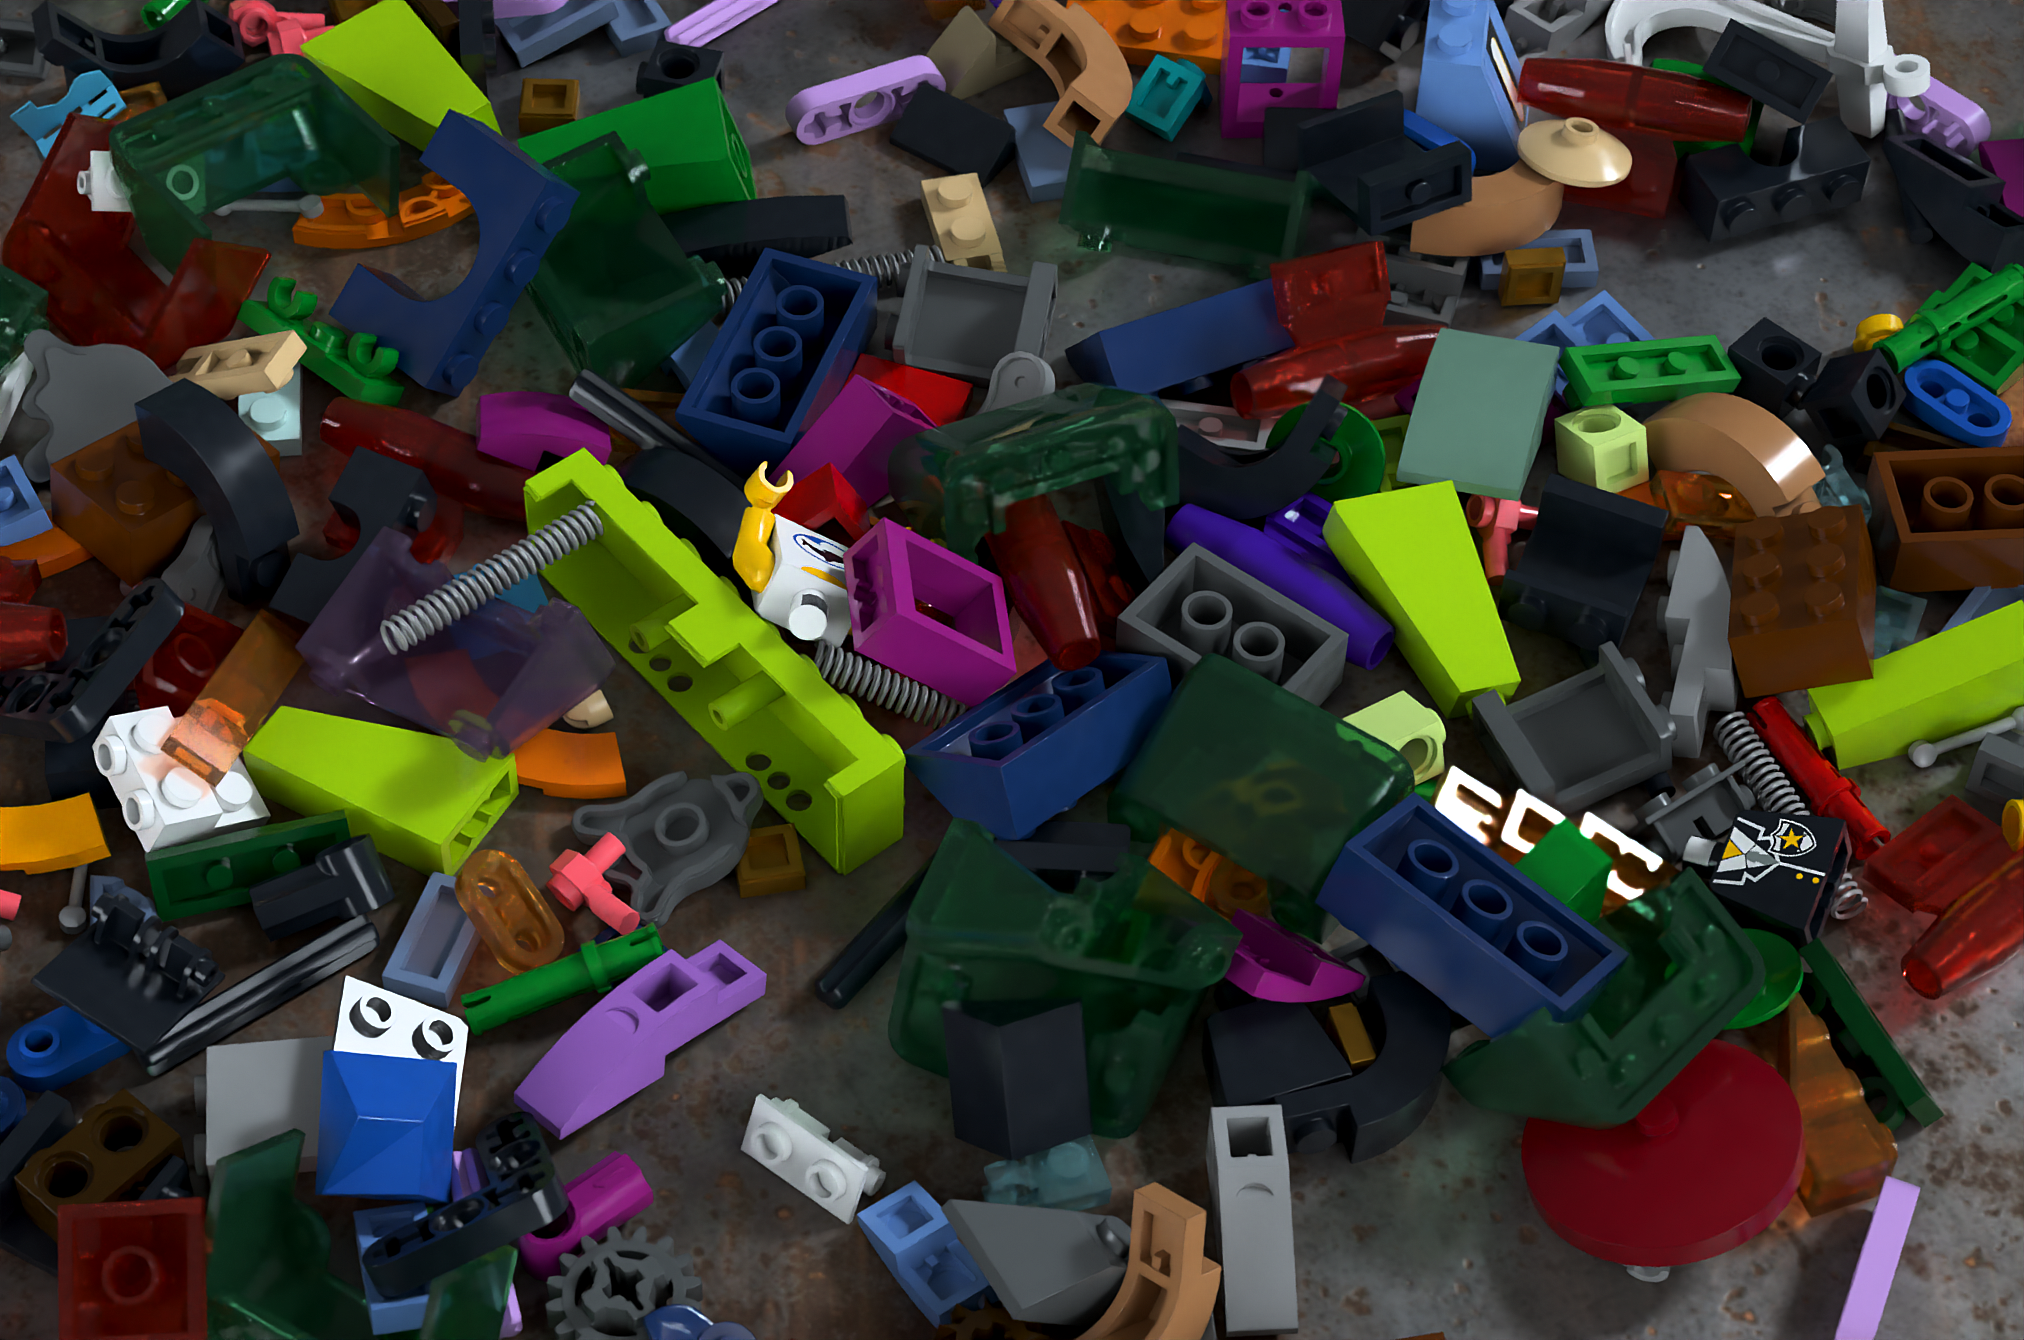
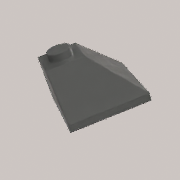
(1045, 1260)

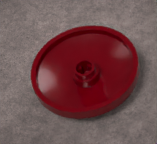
(1684, 1175)

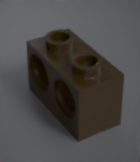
(88, 1161)

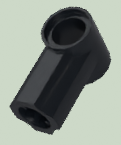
(339, 882)

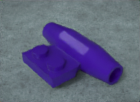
(1295, 563)

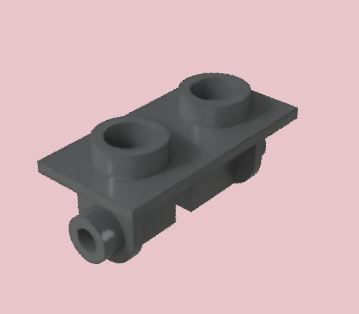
(1710, 799)

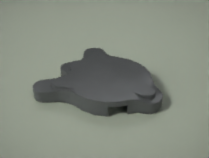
(82, 395)
(675, 837)

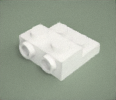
(164, 798)

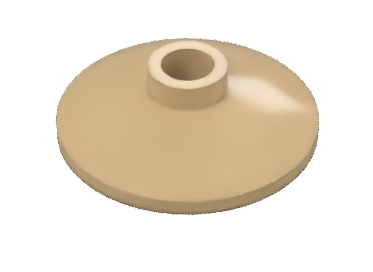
(1574, 152)

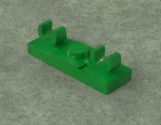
(327, 354)
(1646, 371)

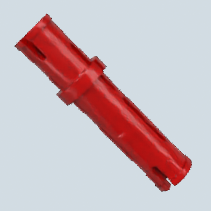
(1816, 776)

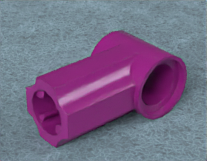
(597, 1200)

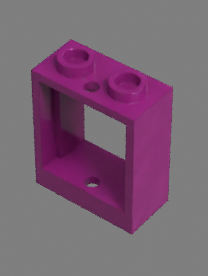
(1265, 26)
(883, 578)

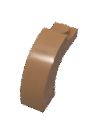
(1079, 59)
(1502, 216)
(1740, 445)
(1167, 1278)

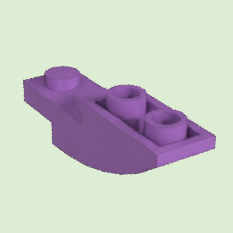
(629, 1032)

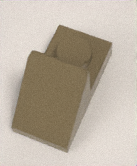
(976, 56)

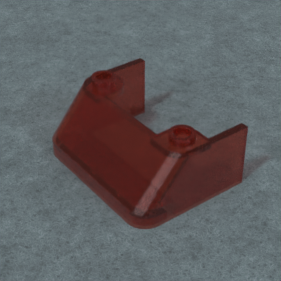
(99, 284)

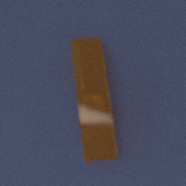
(236, 699)
(1521, 821)

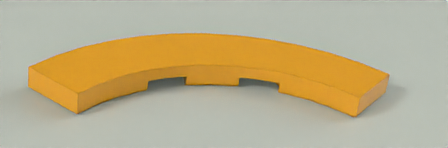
(51, 836)

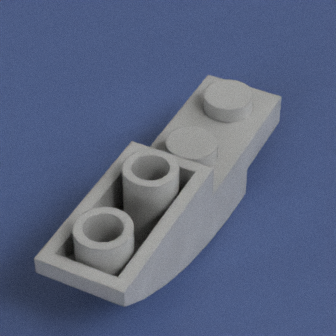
(1697, 639)

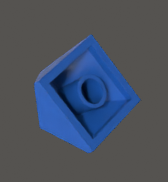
(386, 1127)

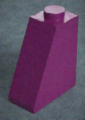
(856, 437)

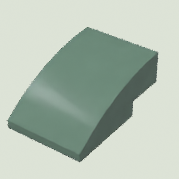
(1479, 413)

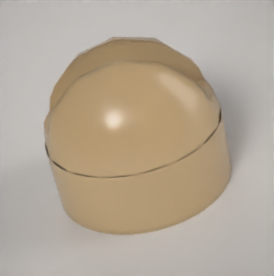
(590, 713)

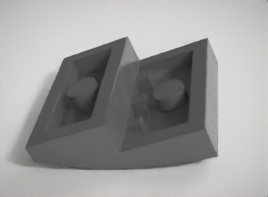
(1421, 284)

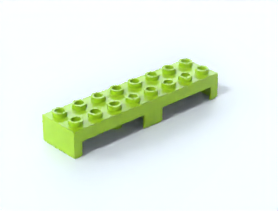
(746, 681)

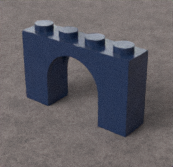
(518, 216)

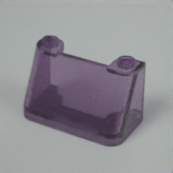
(479, 681)

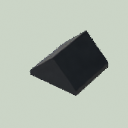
(1018, 1073)

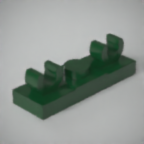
(221, 869)
(1866, 1039)

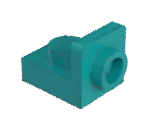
(1167, 96)

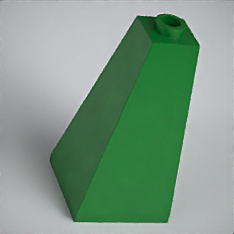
(684, 139)

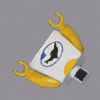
(790, 569)

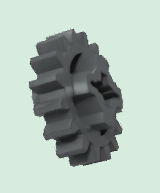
(631, 1271)

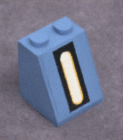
(1472, 80)

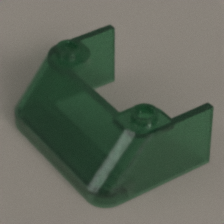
(241, 137)
(1184, 208)
(273, 1257)

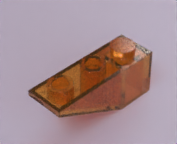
(1844, 1142)

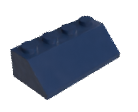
(1185, 343)
(779, 359)
(1042, 741)
(1466, 921)

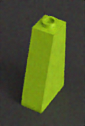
(398, 72)
(1424, 576)
(1924, 691)
(399, 785)

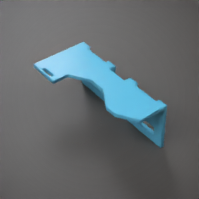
(85, 87)

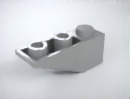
(1252, 1219)

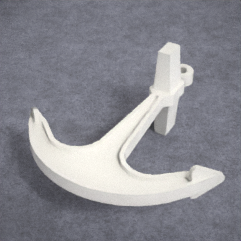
(1855, 53)

